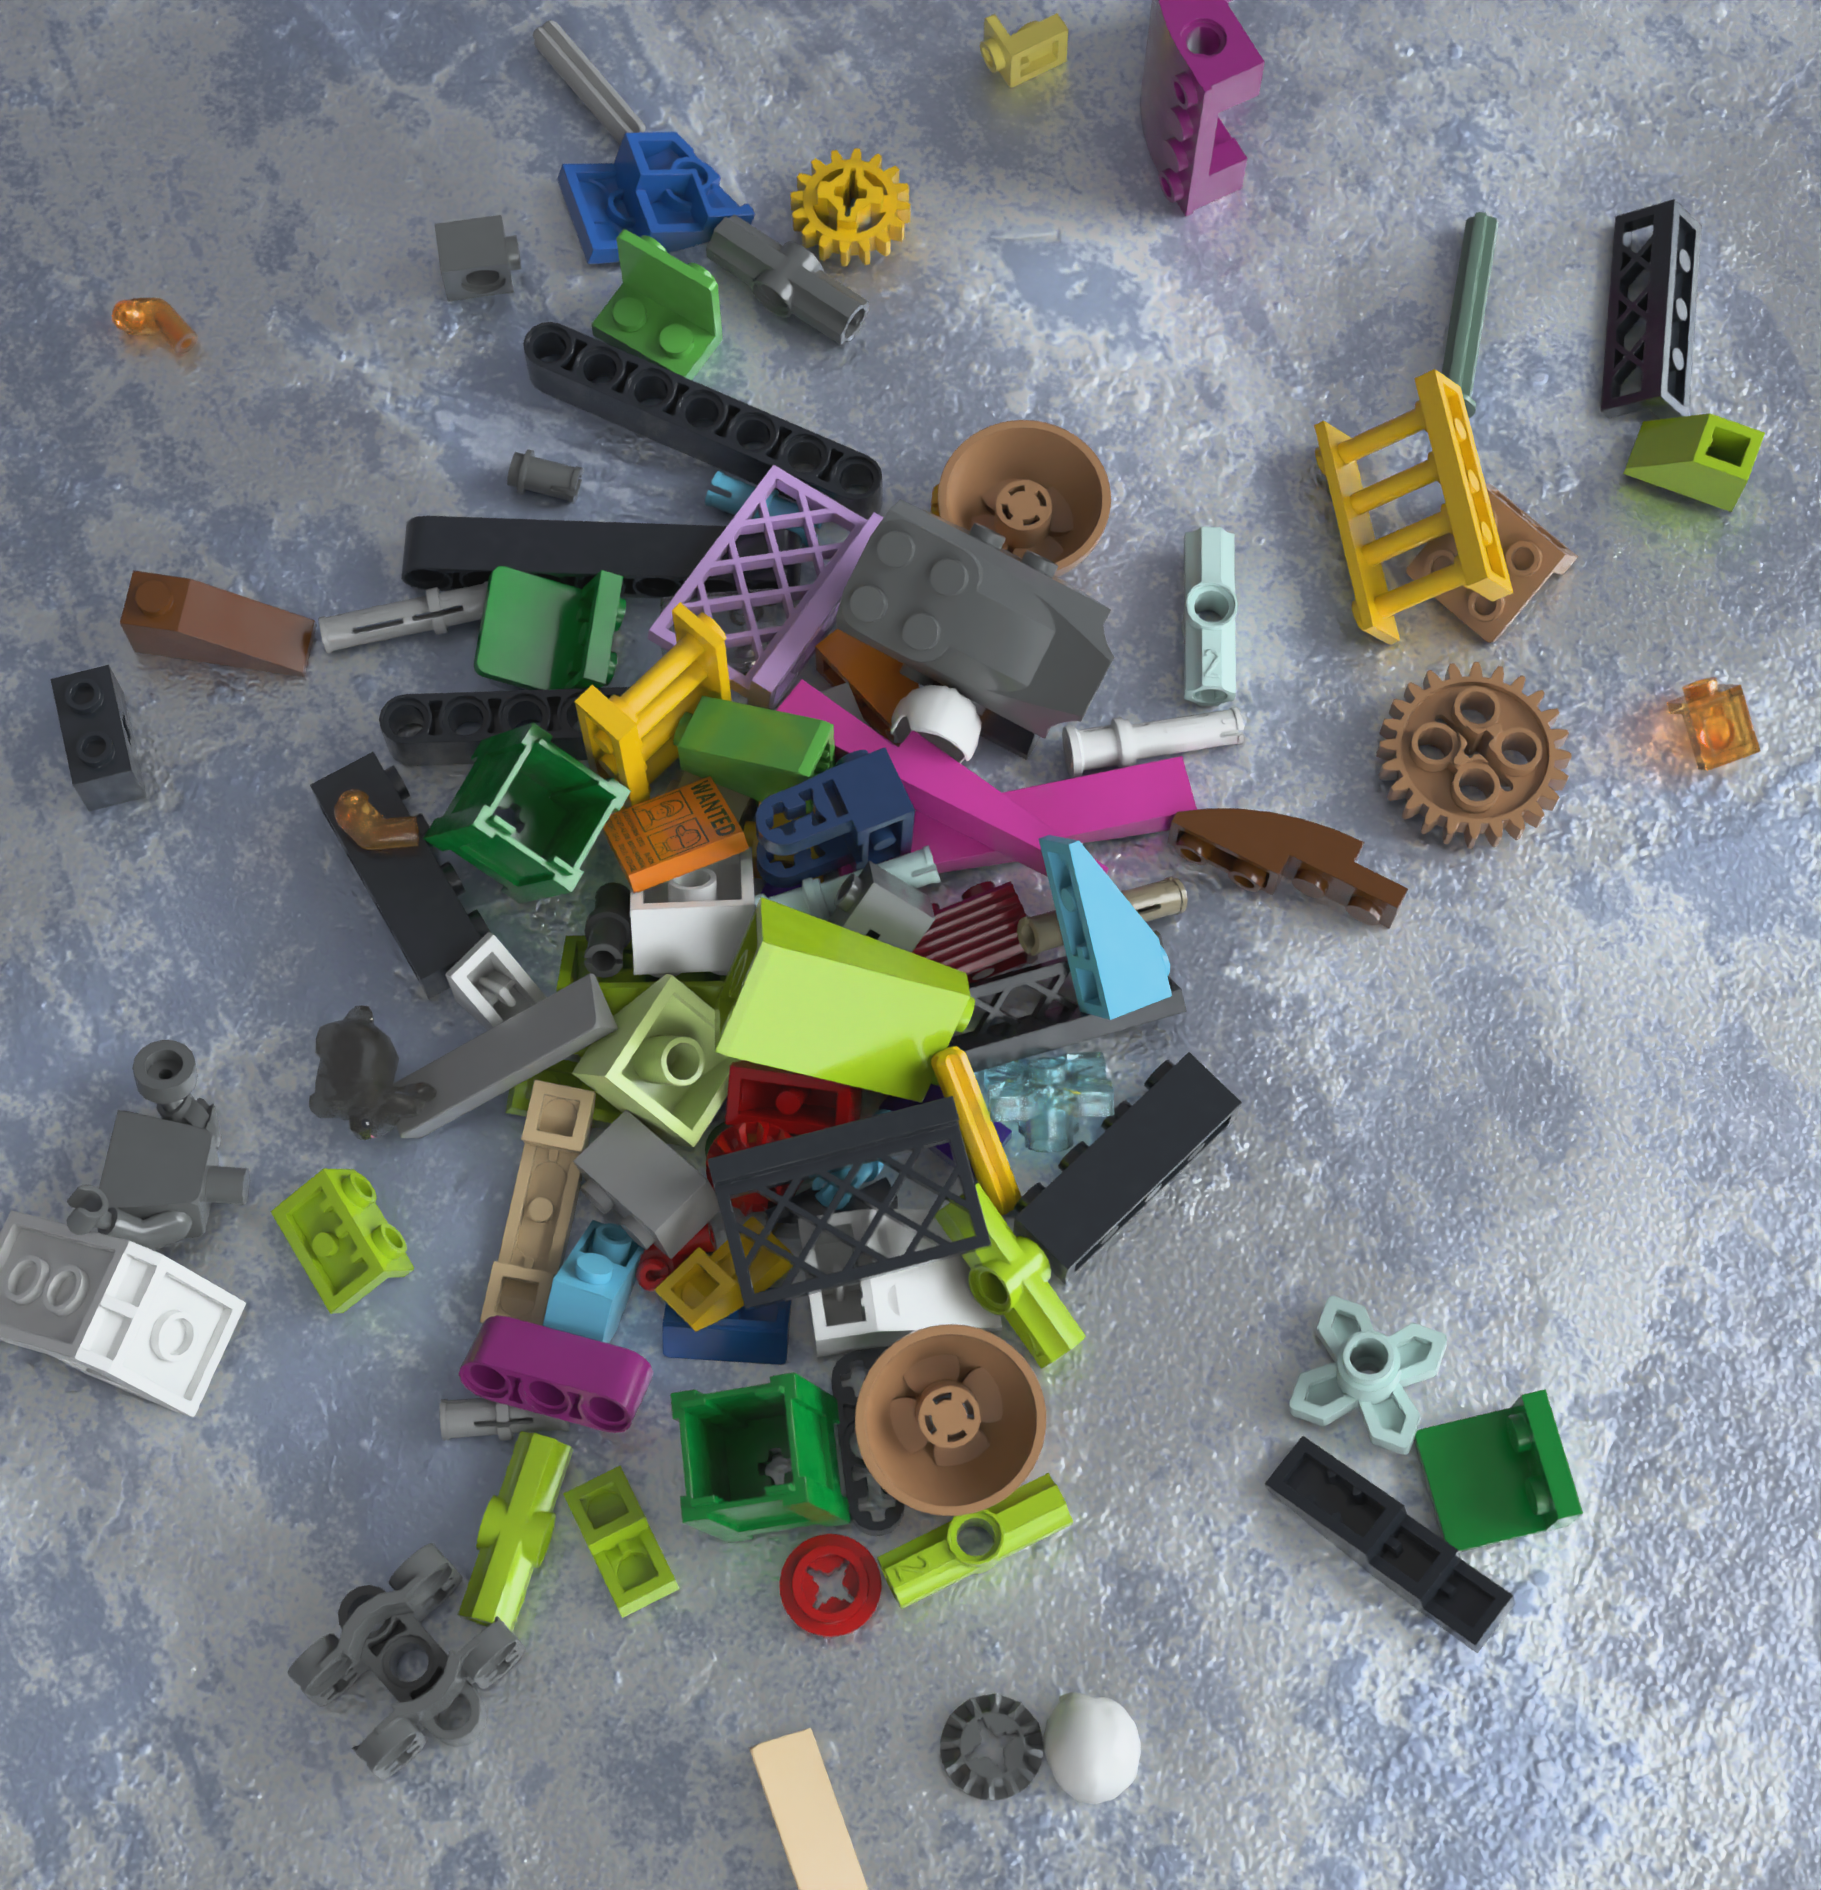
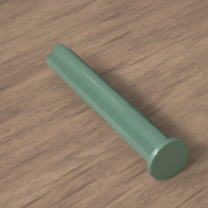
(1470, 304)

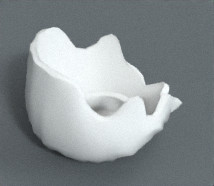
(941, 718)
(1091, 1747)

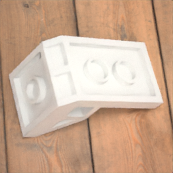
(113, 1310)

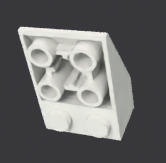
(892, 1305)

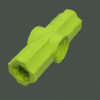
(1014, 1282)
(516, 1530)
(938, 1561)

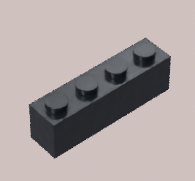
(405, 882)
(1127, 1165)

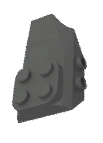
(977, 619)

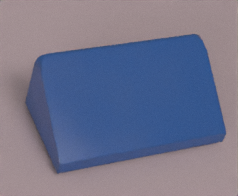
(740, 1337)

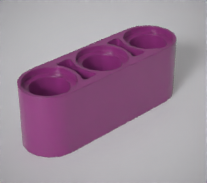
(556, 1374)

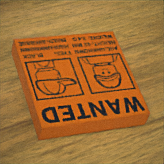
(674, 834)

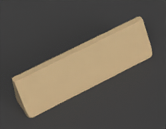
(807, 1813)

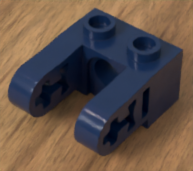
(855, 819)

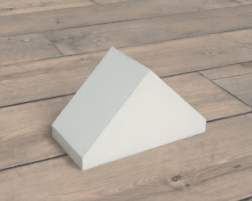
(492, 983)

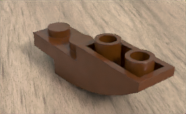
(1265, 846)

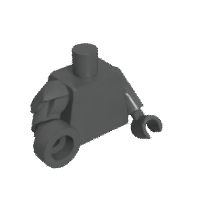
(164, 1169)

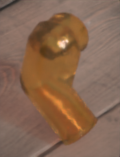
(154, 318)
(369, 827)

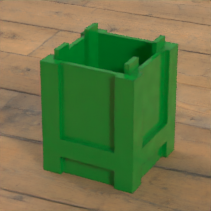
(556, 809)
(733, 1438)

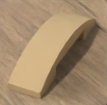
(541, 1202)

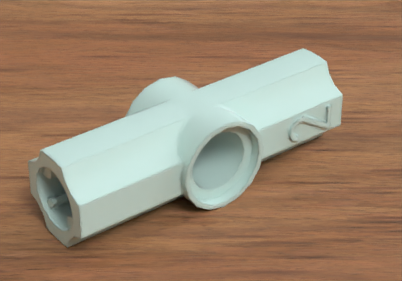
(1209, 645)

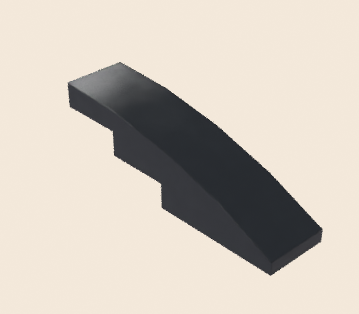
(1390, 1543)

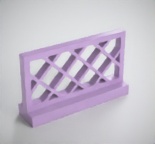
(814, 615)

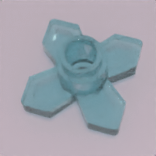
(1049, 1097)

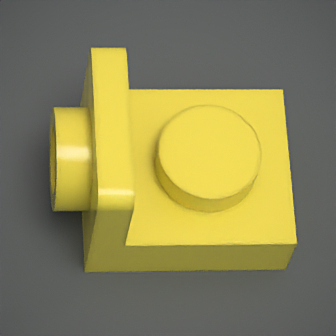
(1027, 52)

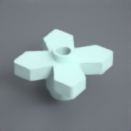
(1340, 1386)

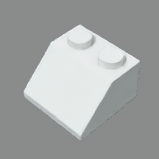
(693, 919)

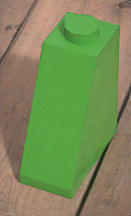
(753, 747)

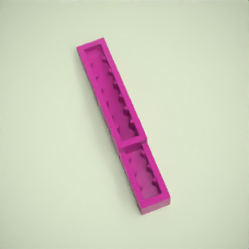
(935, 782)
(1080, 808)

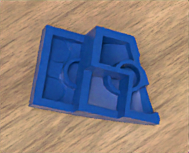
(651, 191)

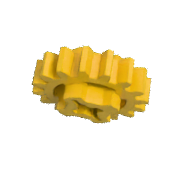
(877, 214)

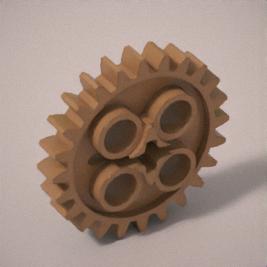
(1510, 724)

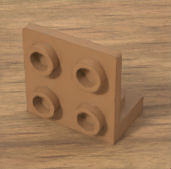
(1529, 556)

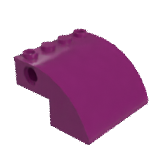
(1192, 72)

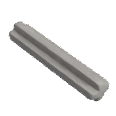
(586, 81)

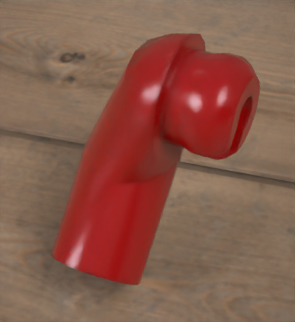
(656, 1266)

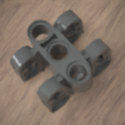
(336, 1663)

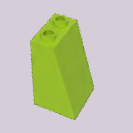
(838, 1004)

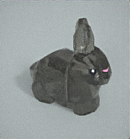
(359, 1076)

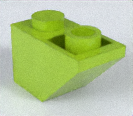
(1696, 457)

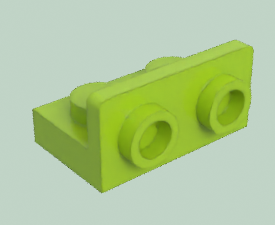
(342, 1237)

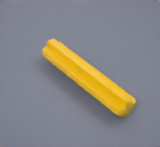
(977, 1130)

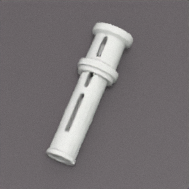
(1124, 743)

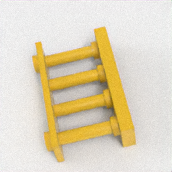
(1464, 514)
(635, 732)

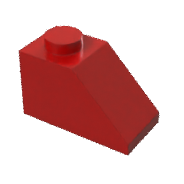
(788, 1099)

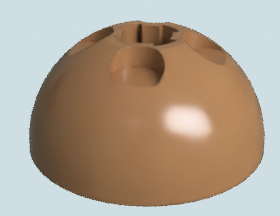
(1024, 476)
(969, 1457)

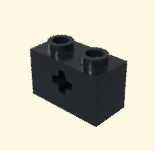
(98, 738)

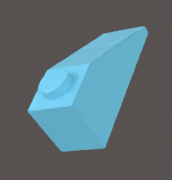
(1107, 943)

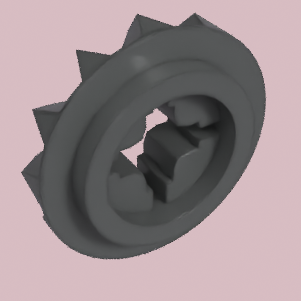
(980, 1776)

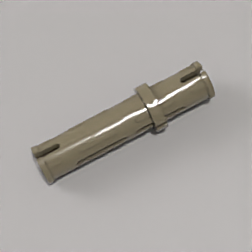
(1150, 901)

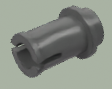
(544, 476)

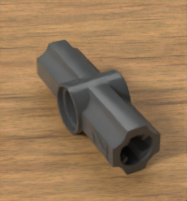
(787, 279)

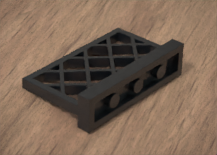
(835, 1150)

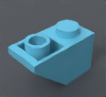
(594, 1283)

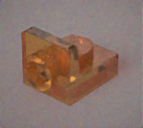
(1716, 722)

